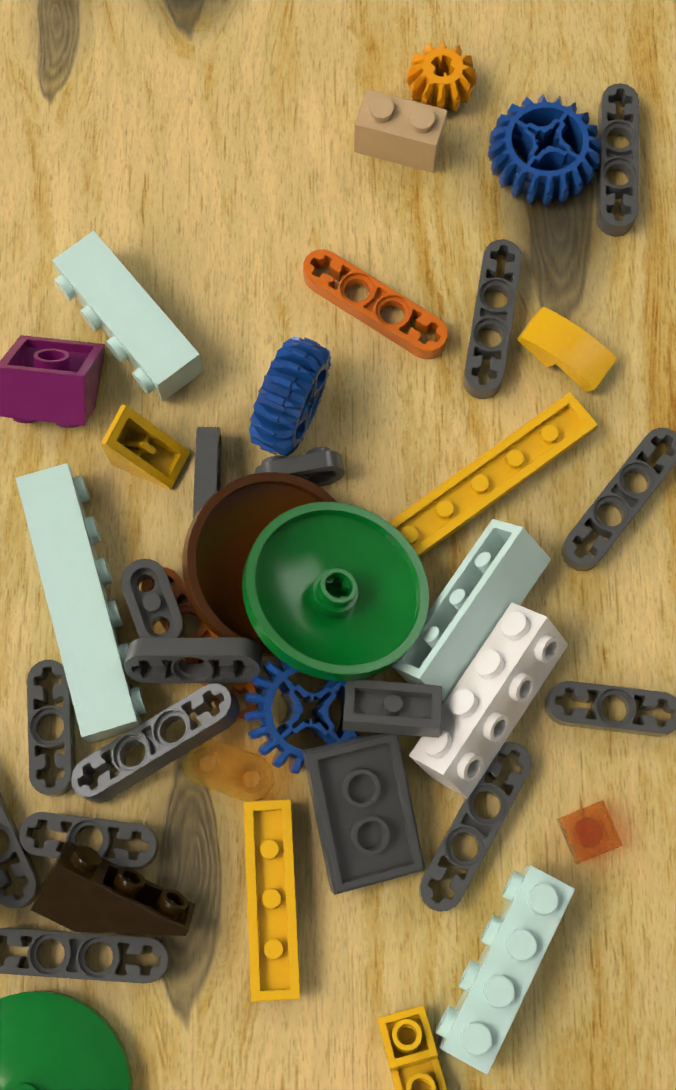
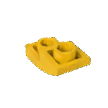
(568, 346)
(411, 1050)

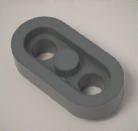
(317, 466)
(151, 606)

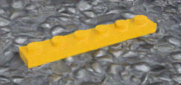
(494, 474)

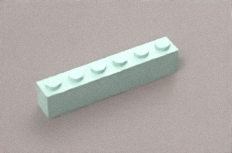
(79, 602)

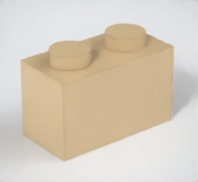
(399, 130)

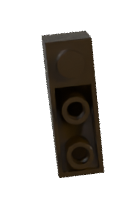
(105, 898)

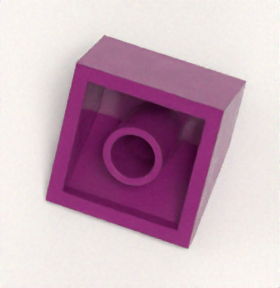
(50, 380)

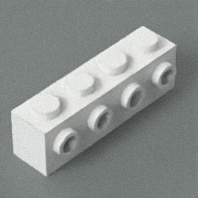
(490, 699)

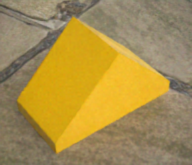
(143, 449)

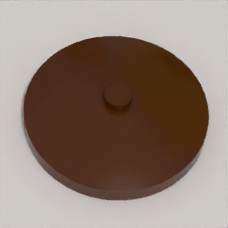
(223, 538)

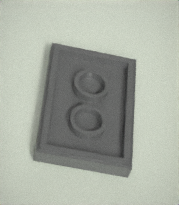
(363, 811)

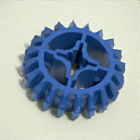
(532, 132)
(289, 396)
(292, 694)

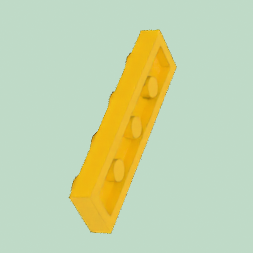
(271, 901)

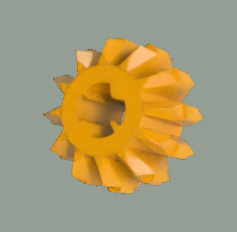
(441, 77)

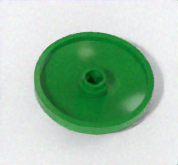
(335, 591)
(59, 1045)

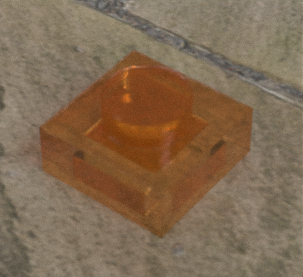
(589, 832)

